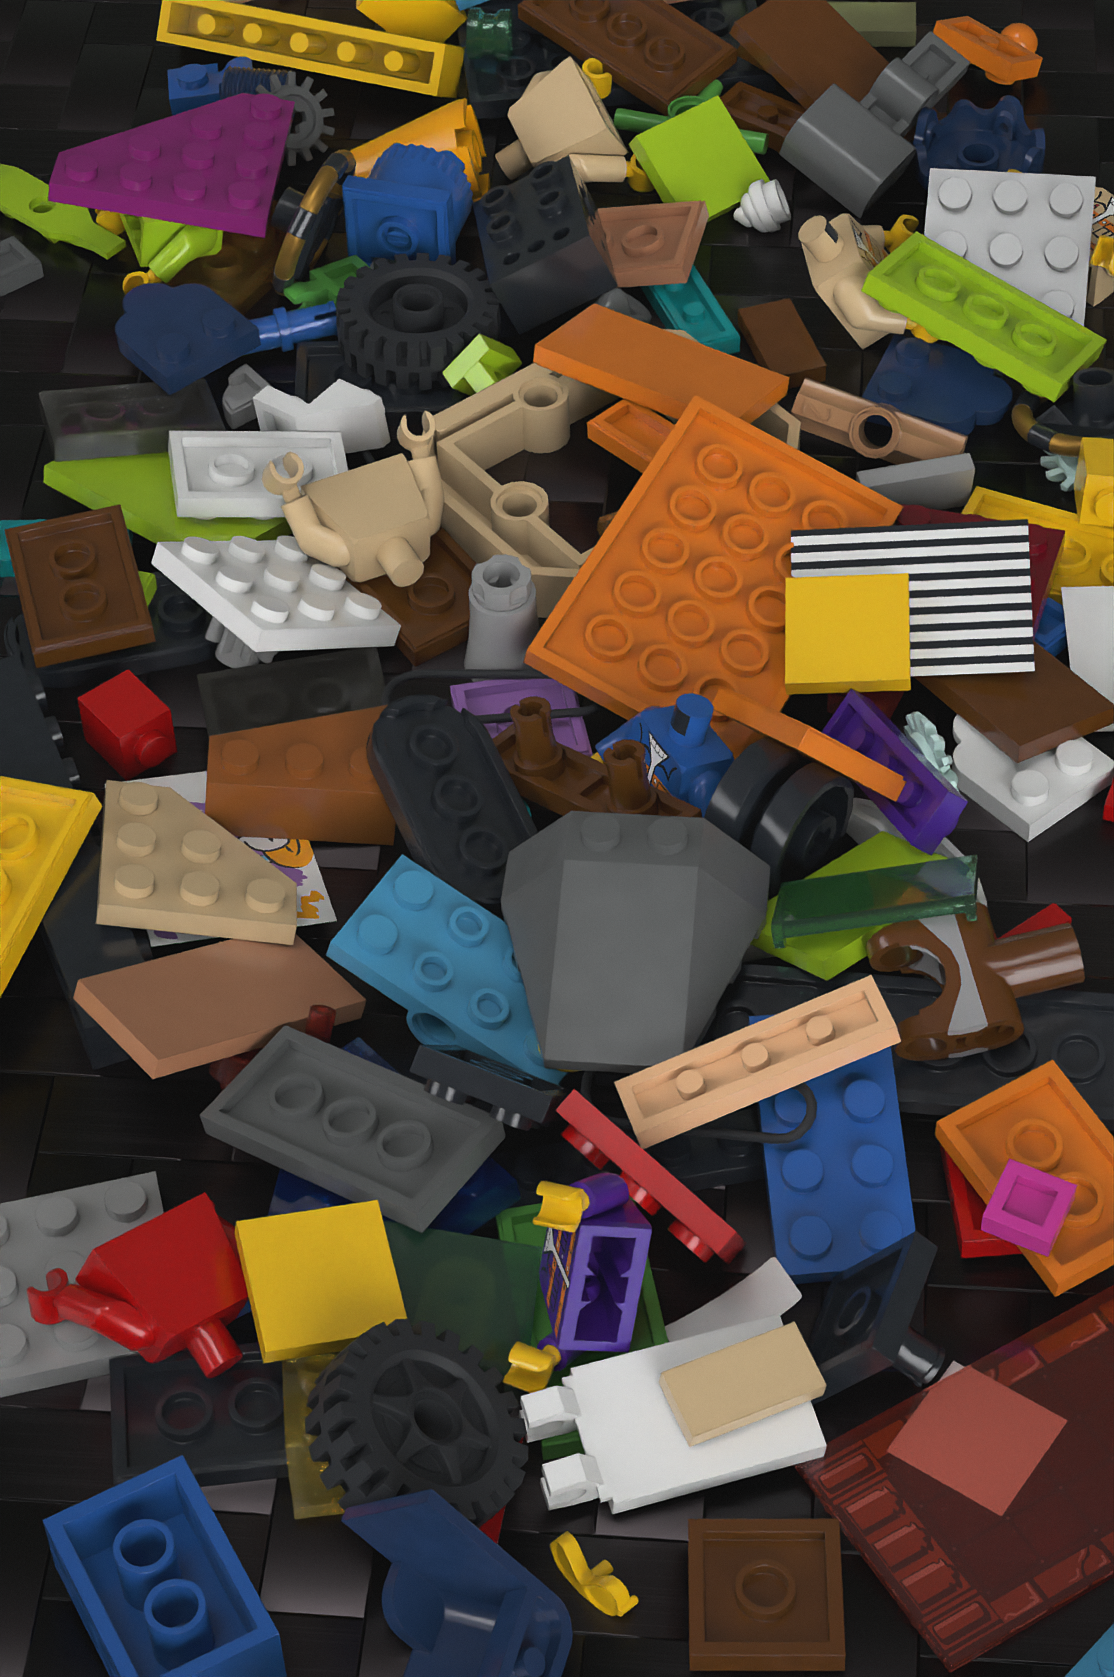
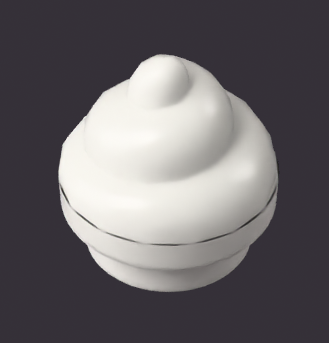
(763, 207)

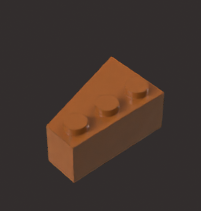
(299, 781)

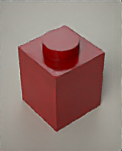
(127, 725)

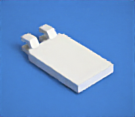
(634, 1440)

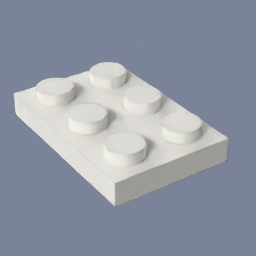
(224, 469)

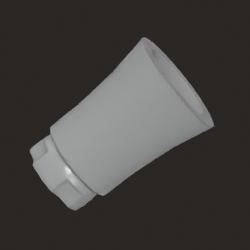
(501, 615)

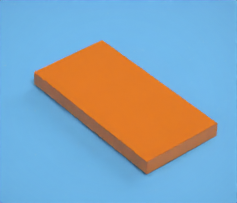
(656, 366)

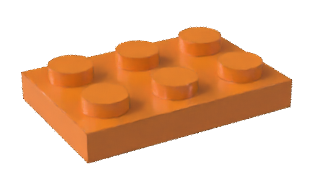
(1054, 1130)

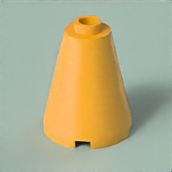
(446, 128)

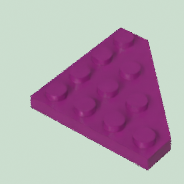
(192, 168)

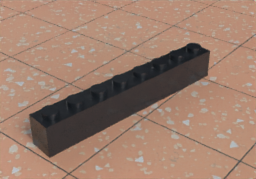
(69, 926)

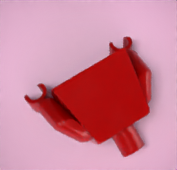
(158, 1288)

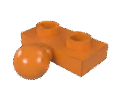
(1003, 55)

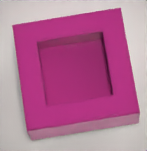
(1028, 1207)

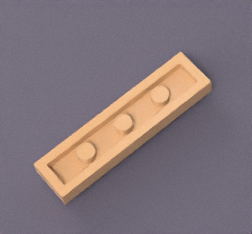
(757, 1061)

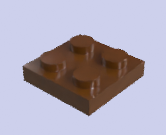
(765, 1595)

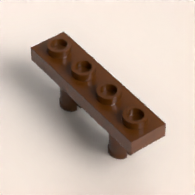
(572, 781)

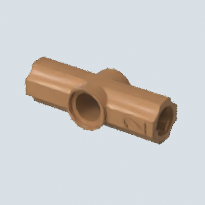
(843, 416)

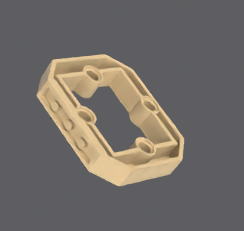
(532, 414)

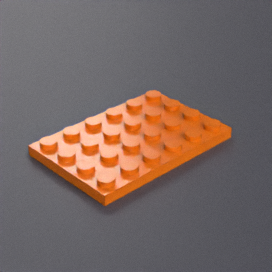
(697, 572)

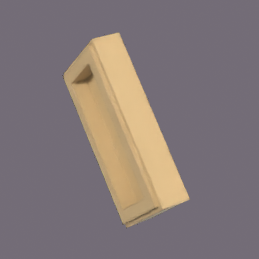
(742, 1384)

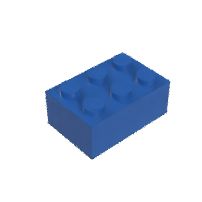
(162, 1582)

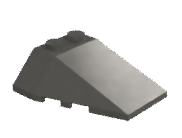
(629, 933)

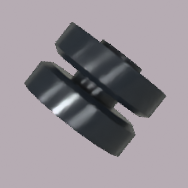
(783, 810)

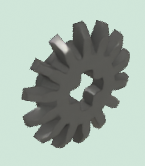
(312, 115)

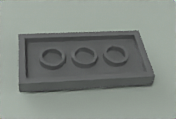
(353, 1127)

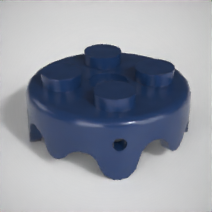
(970, 133)

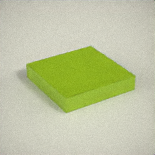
(699, 158)

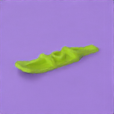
(27, 201)

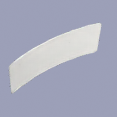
(757, 1296)

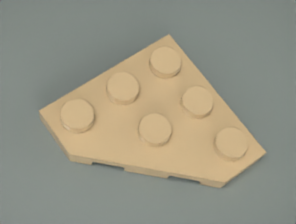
(184, 872)

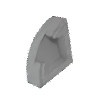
(239, 394)

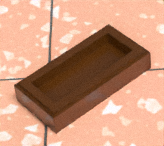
(781, 341)

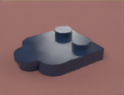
(181, 333)
(937, 386)

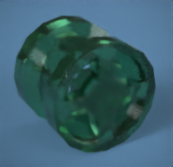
(489, 34)

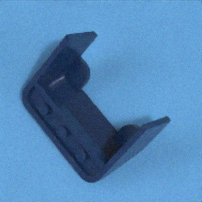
(460, 1594)

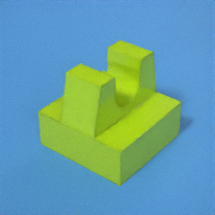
(481, 365)

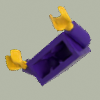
(587, 1275)

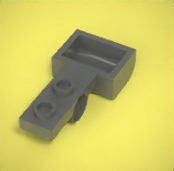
(859, 146)

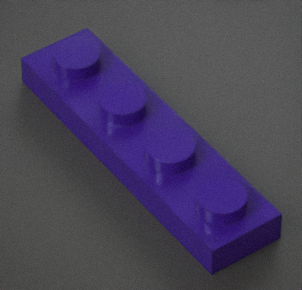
(929, 802)

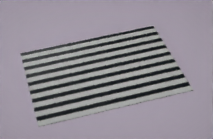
(963, 587)

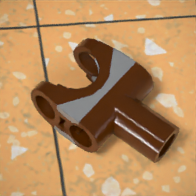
(976, 977)

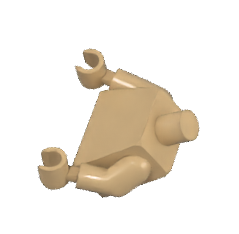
(370, 516)

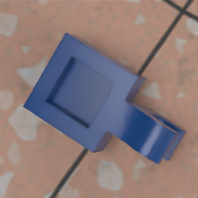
(198, 84)

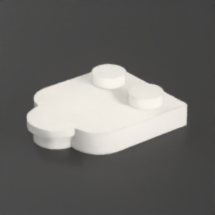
(1032, 792)

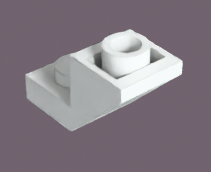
(339, 408)

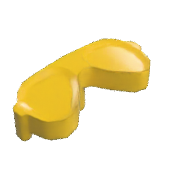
(595, 1585)

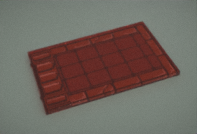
(988, 1487)

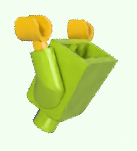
(160, 245)

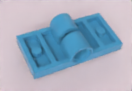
(443, 965)

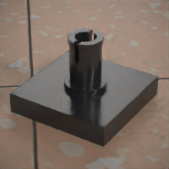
(869, 1317)

